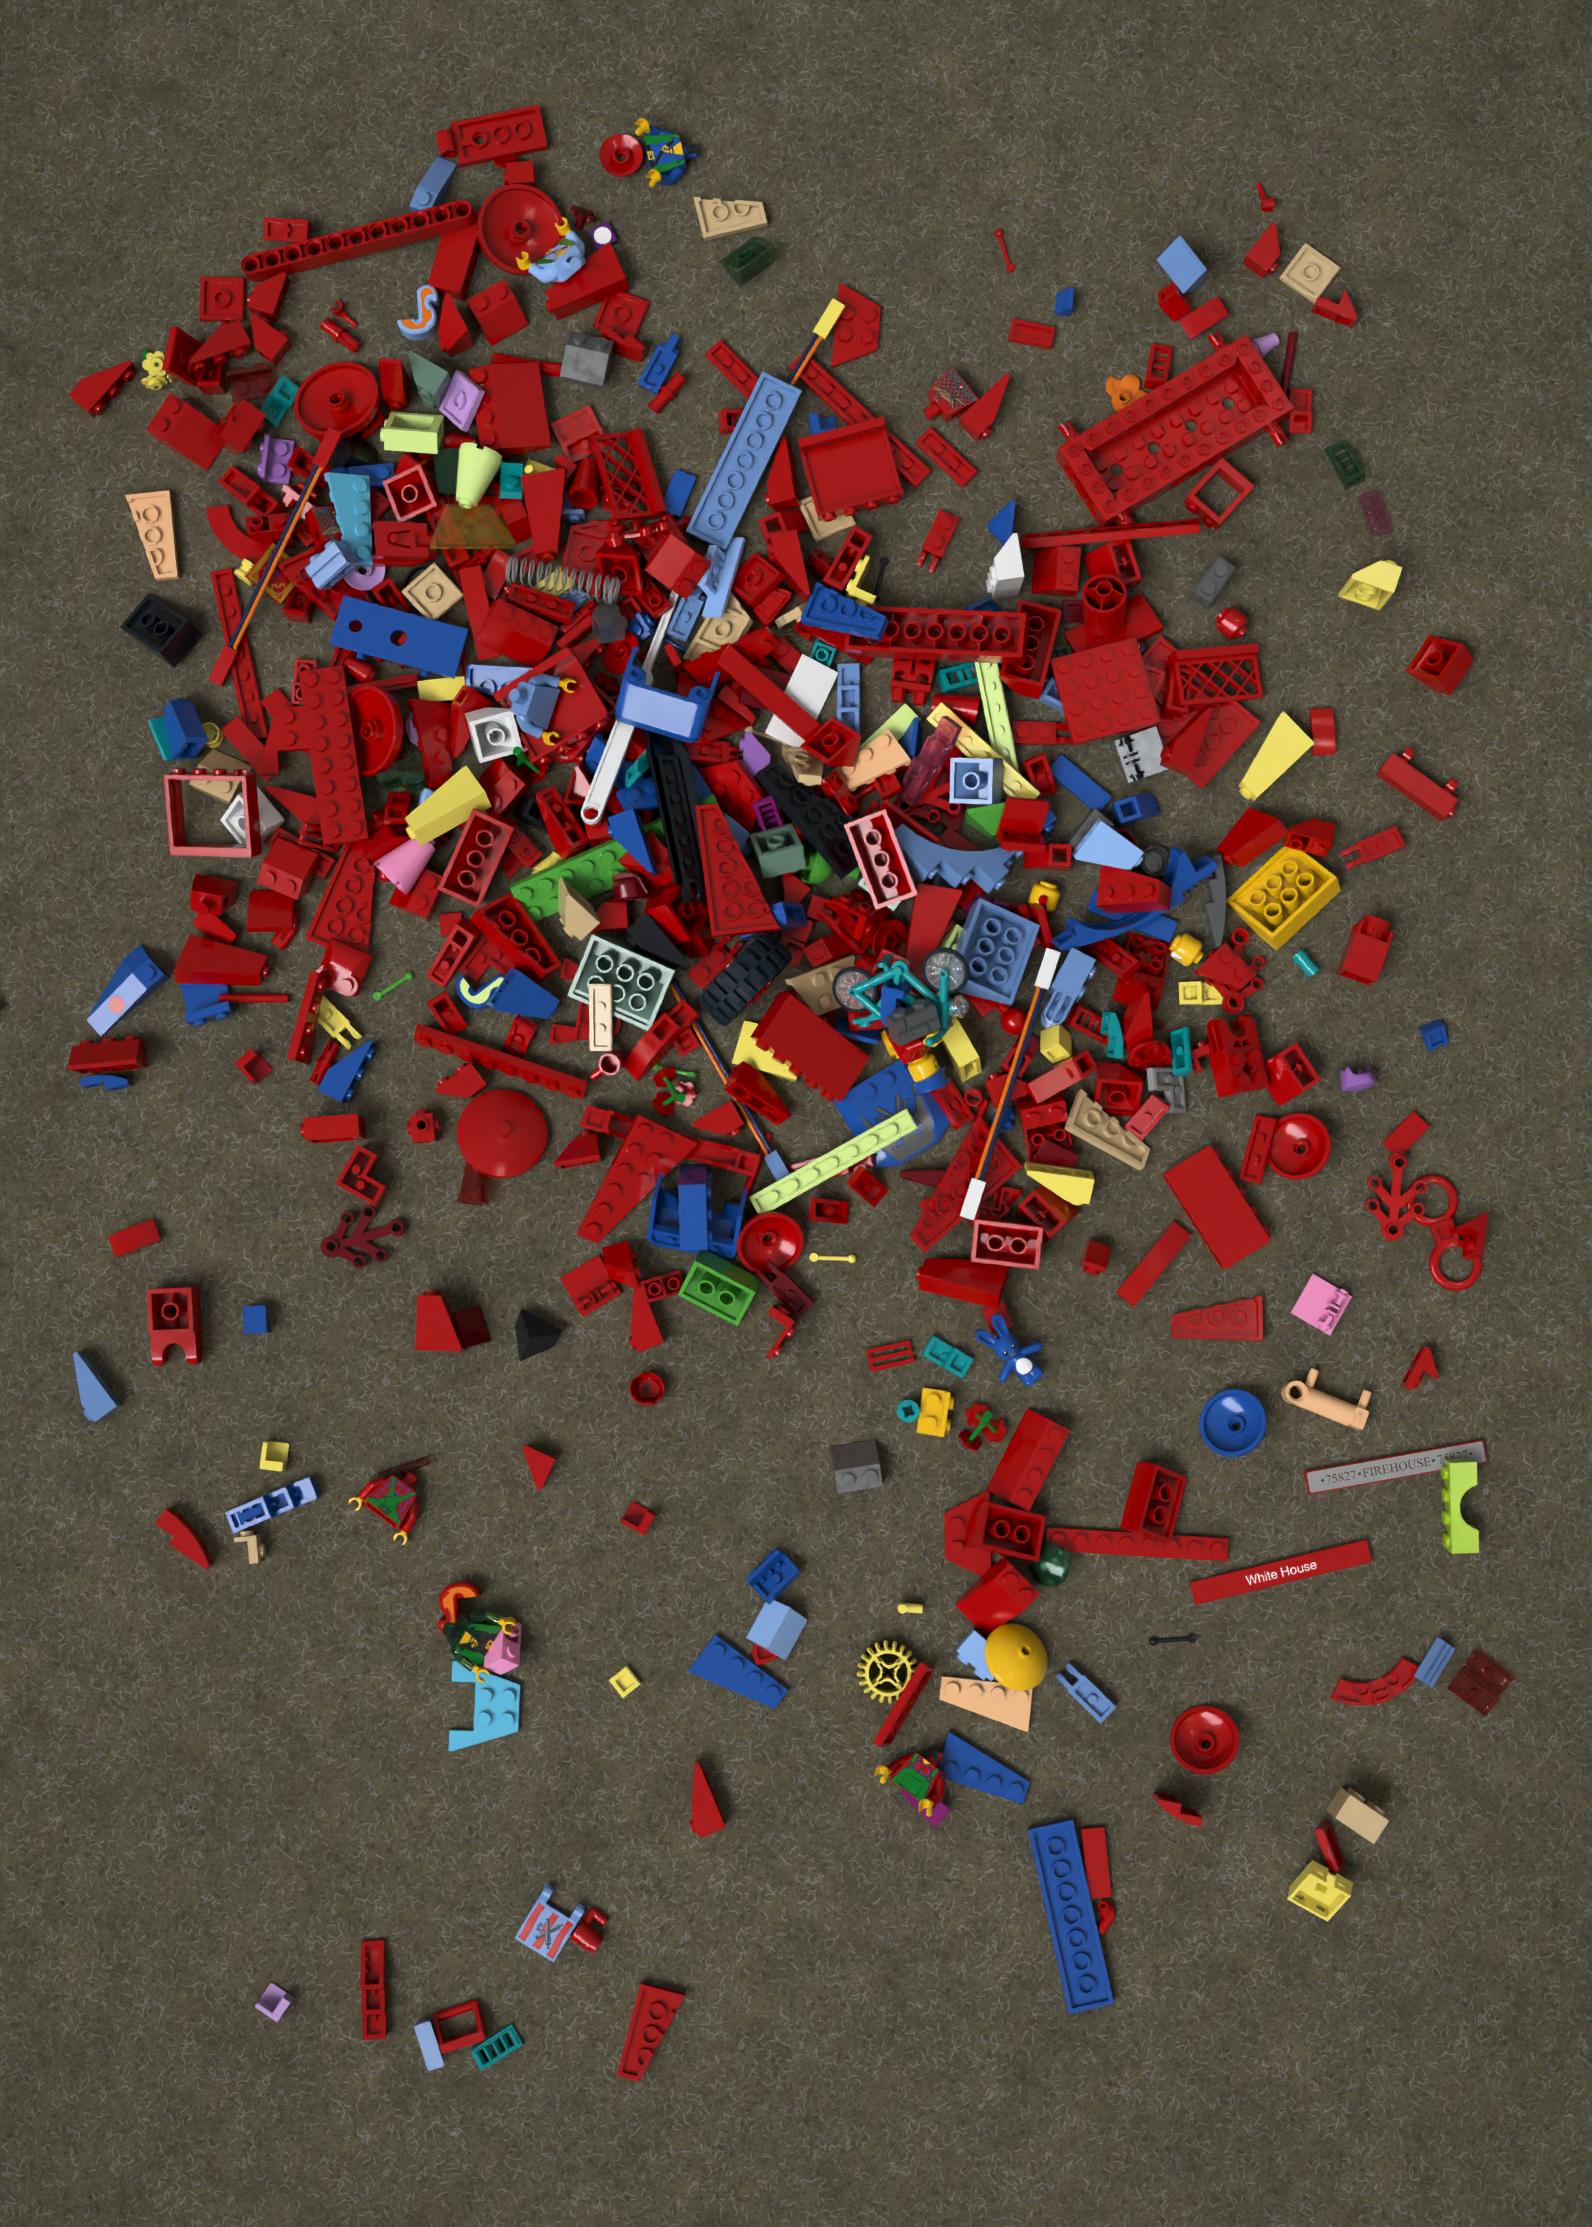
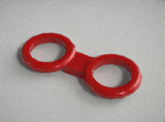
(1442, 1234)

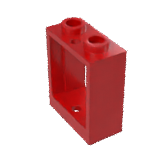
(1234, 479)
(333, 1128)

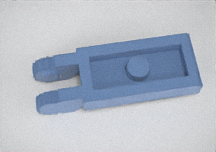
(1087, 1695)

